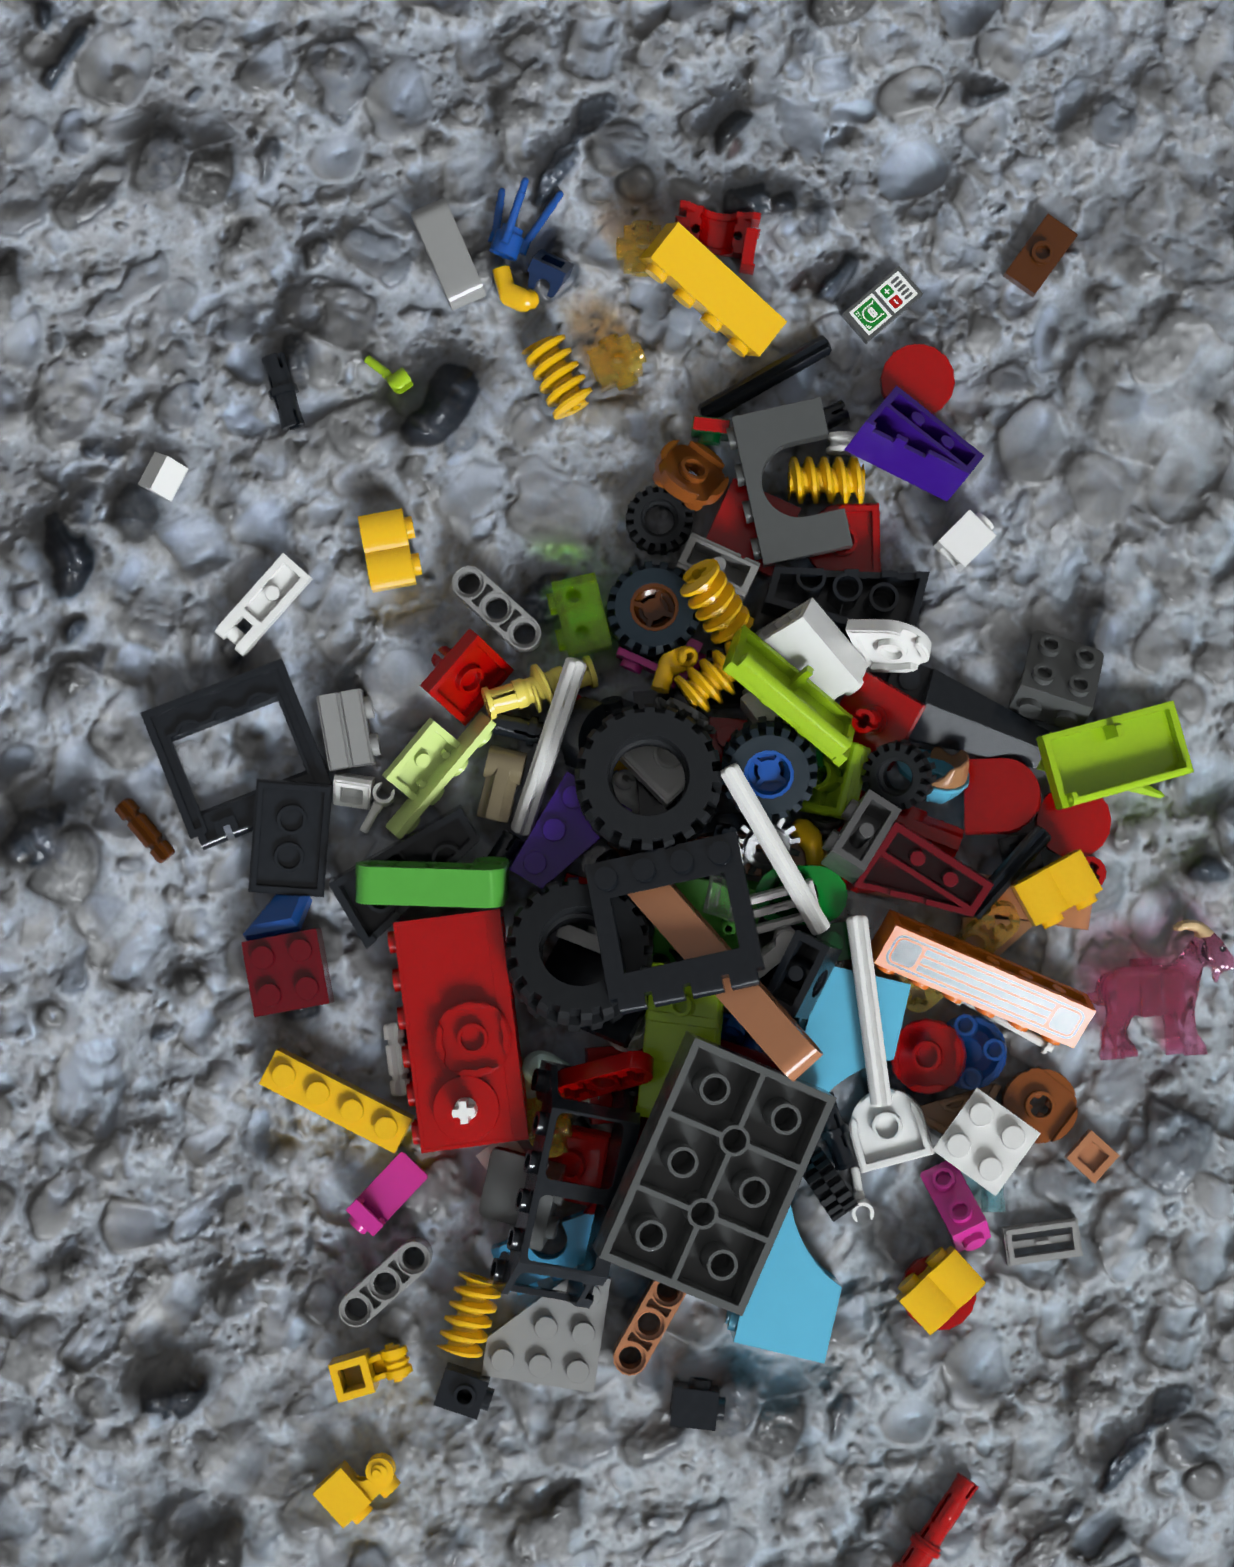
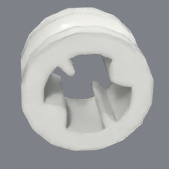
(838, 442)

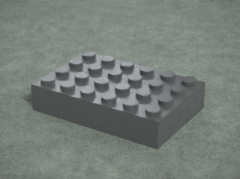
(713, 1174)

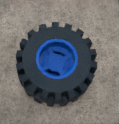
(775, 763)

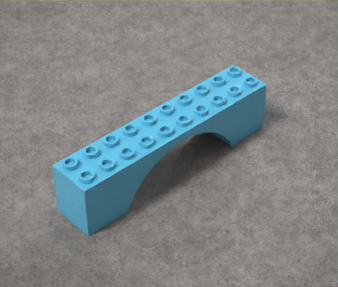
(795, 1295)

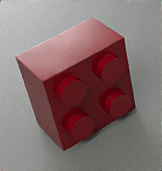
(287, 972)

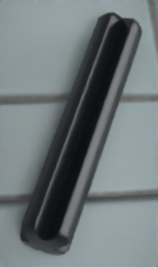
(1013, 866)

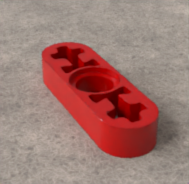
(606, 1075)

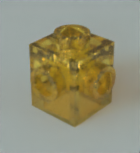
(638, 233)
(612, 374)

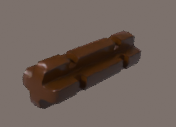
(144, 830)

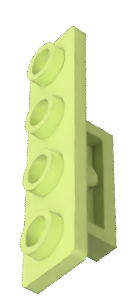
(429, 765)

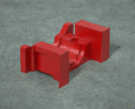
(719, 229)

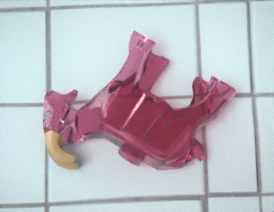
(1161, 991)

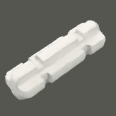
(394, 1059)

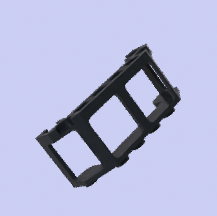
(622, 1144)

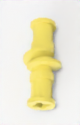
(530, 690)

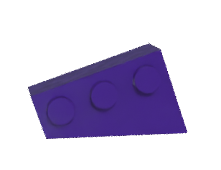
(915, 446)
(556, 838)

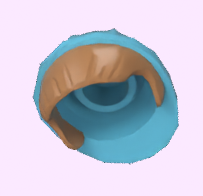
(951, 774)

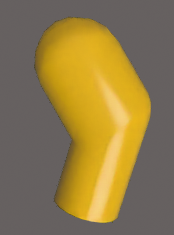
(512, 294)
(672, 664)
(810, 841)

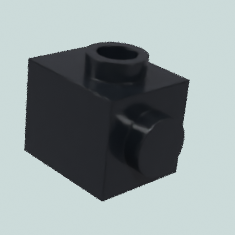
(463, 1391)
(696, 1404)

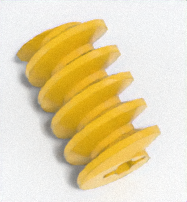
(557, 376)
(826, 479)
(715, 601)
(707, 683)
(470, 1316)

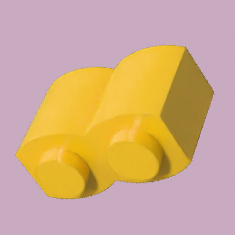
(388, 550)
(1057, 888)
(939, 1289)

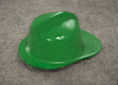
(828, 885)

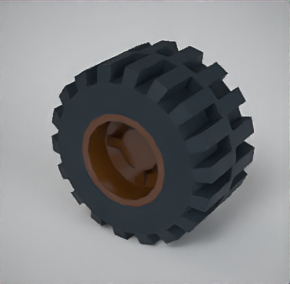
(649, 612)

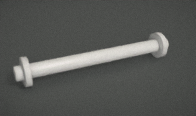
(1029, 1035)

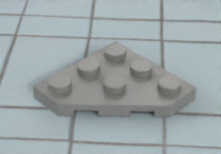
(550, 1342)

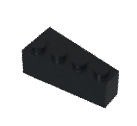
(847, 593)
(438, 841)

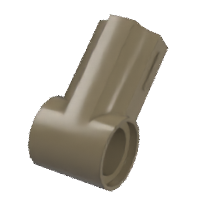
(502, 775)

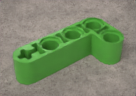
(433, 883)

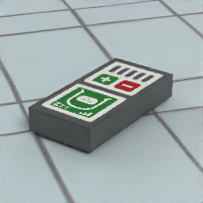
(882, 304)

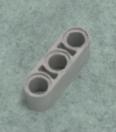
(448, 254)
(485, 595)
(373, 1295)

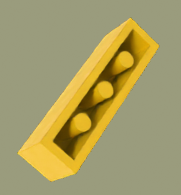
(712, 290)
(337, 1099)

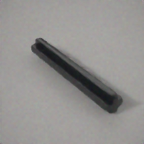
(765, 378)

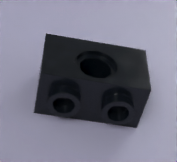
(803, 973)

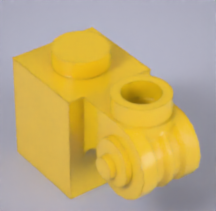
(360, 1371)
(349, 1495)

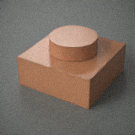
(1091, 1156)

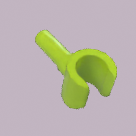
(398, 381)

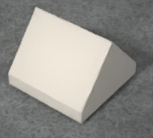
(163, 476)
(353, 790)

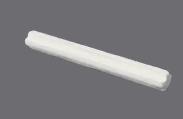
(548, 746)
(775, 849)
(869, 1011)

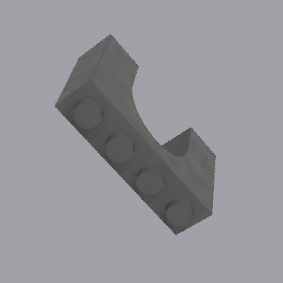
(758, 439)

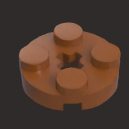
(673, 474)
(1060, 1101)

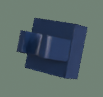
(551, 268)

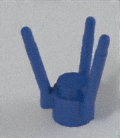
(508, 240)

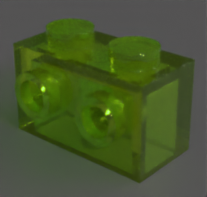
(580, 615)

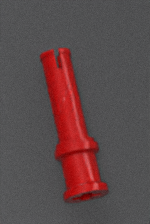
(926, 1544)

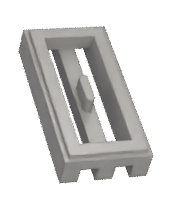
(1009, 1245)

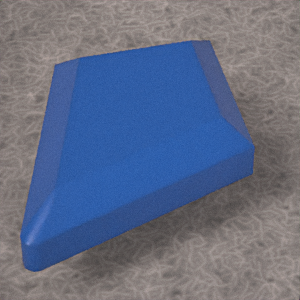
(280, 916)

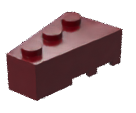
(924, 873)

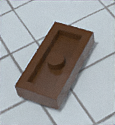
(1040, 255)

